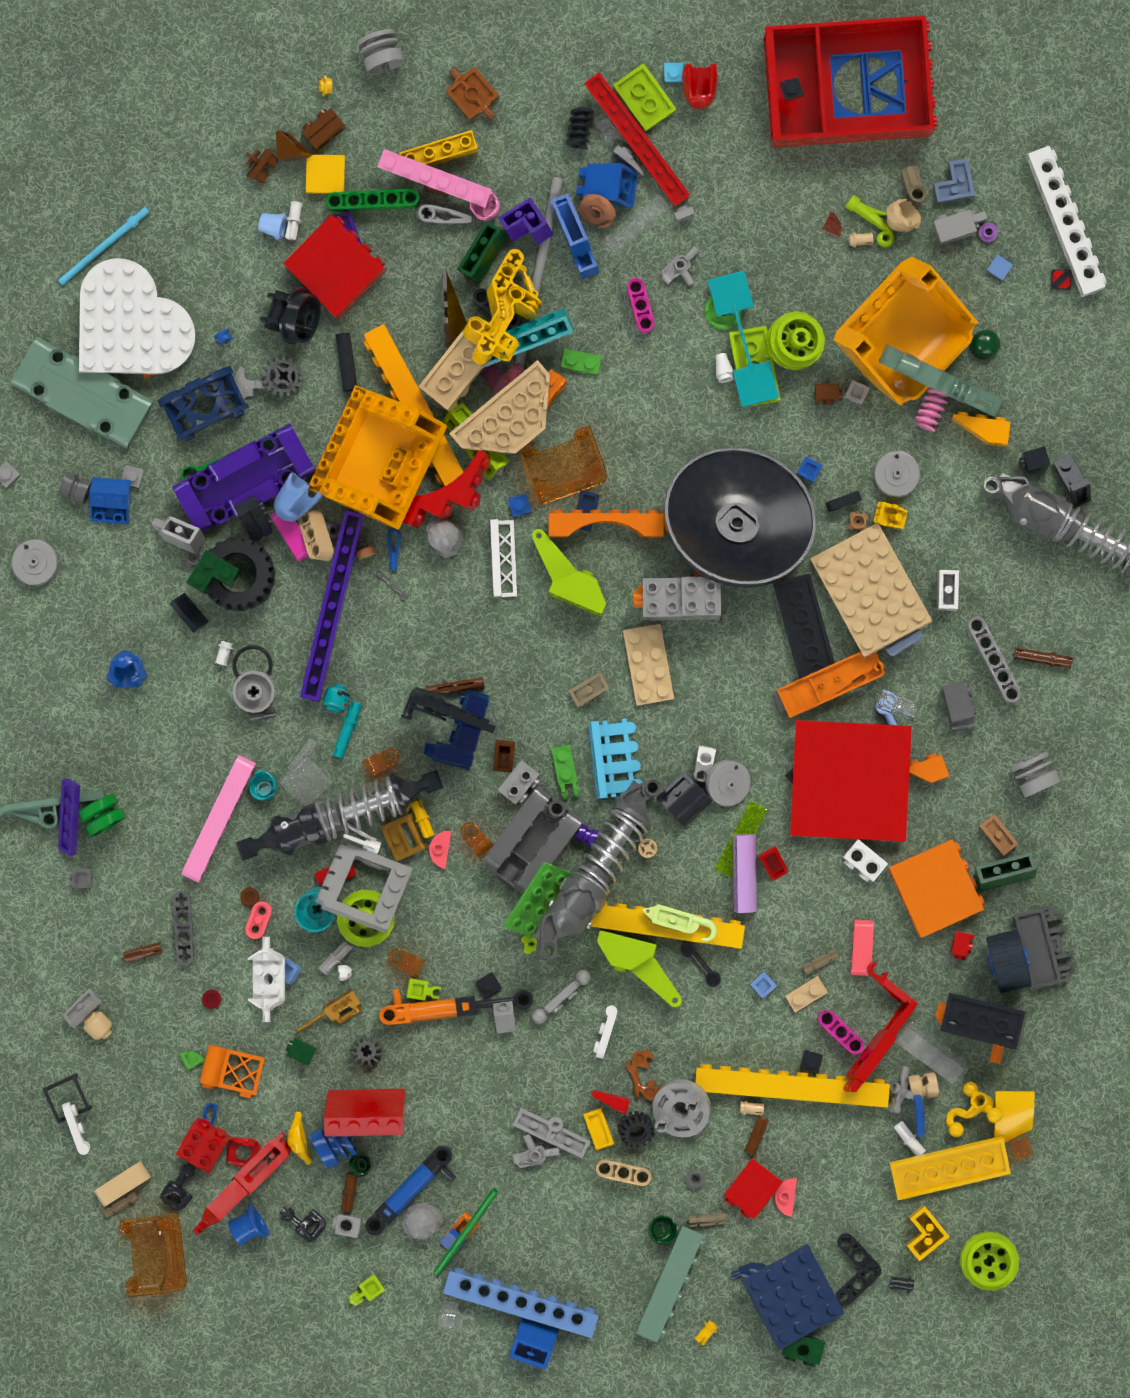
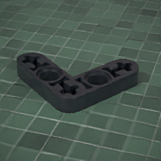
(862, 1265)

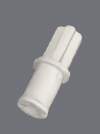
(293, 220)
(909, 1139)

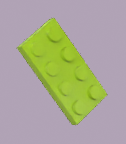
(757, 349)

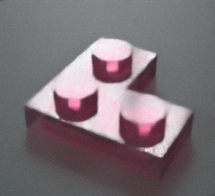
(497, 379)

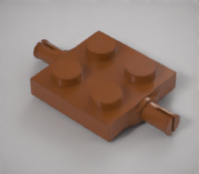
(472, 93)

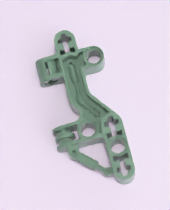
(940, 380)

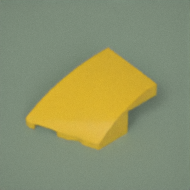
(1017, 1113)

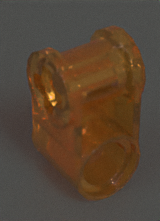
(378, 763)
(478, 841)
(410, 963)

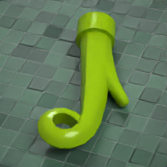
(872, 215)

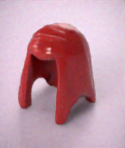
(699, 85)

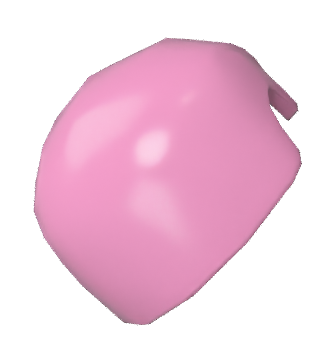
(490, 211)

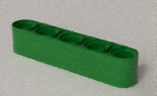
(364, 196)

